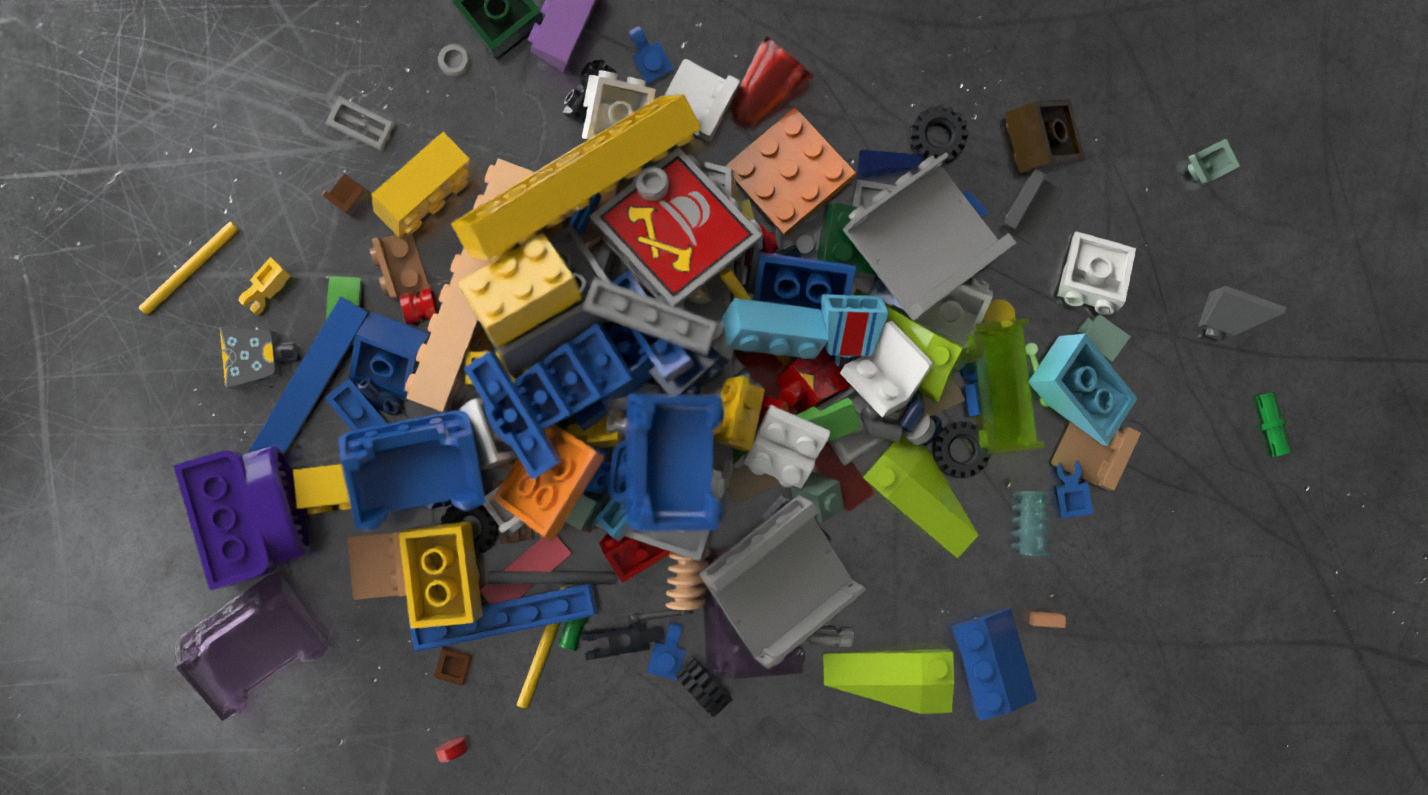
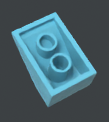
(1083, 387)

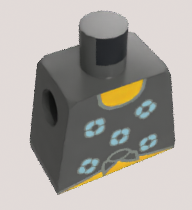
(253, 356)

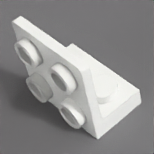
(706, 94)
(890, 373)

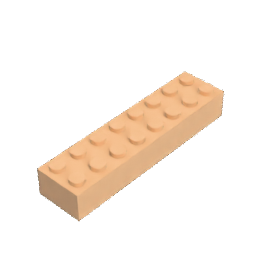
(456, 325)

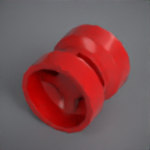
(416, 307)

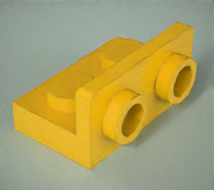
(742, 410)

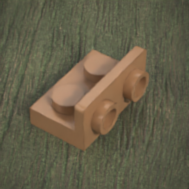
(400, 265)

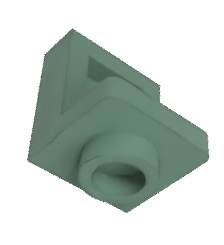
(1213, 162)

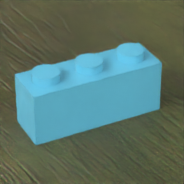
(774, 328)

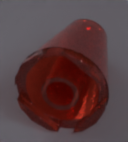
(768, 82)

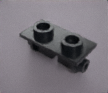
(575, 98)

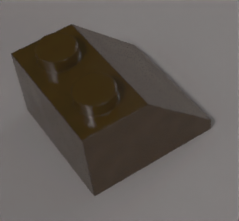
(1044, 135)

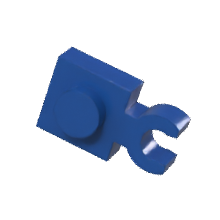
(1073, 495)

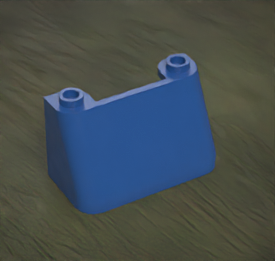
(671, 462)
(410, 466)

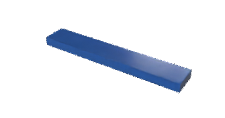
(311, 376)
(512, 617)

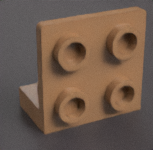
(1099, 463)
(376, 566)

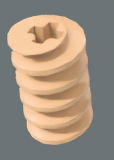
(687, 583)

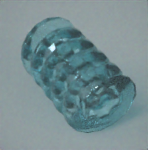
(1031, 523)

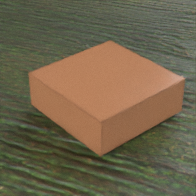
(1047, 619)

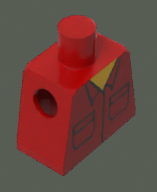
(811, 381)

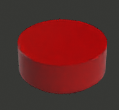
(451, 749)

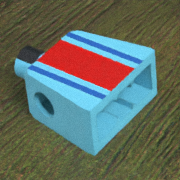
(852, 325)

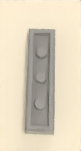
(650, 316)

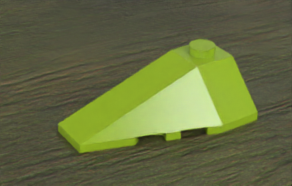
(938, 347)
(918, 488)
(902, 678)

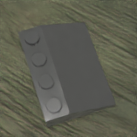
(566, 324)

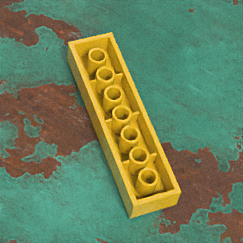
(576, 177)

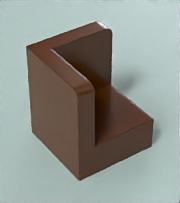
(347, 195)

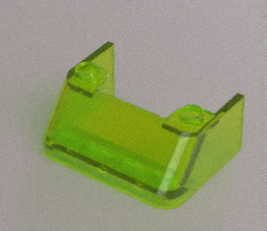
(1003, 386)

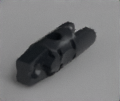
(639, 640)

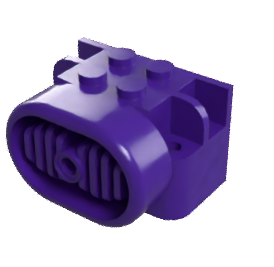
(242, 514)

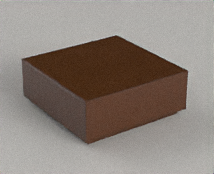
(453, 666)

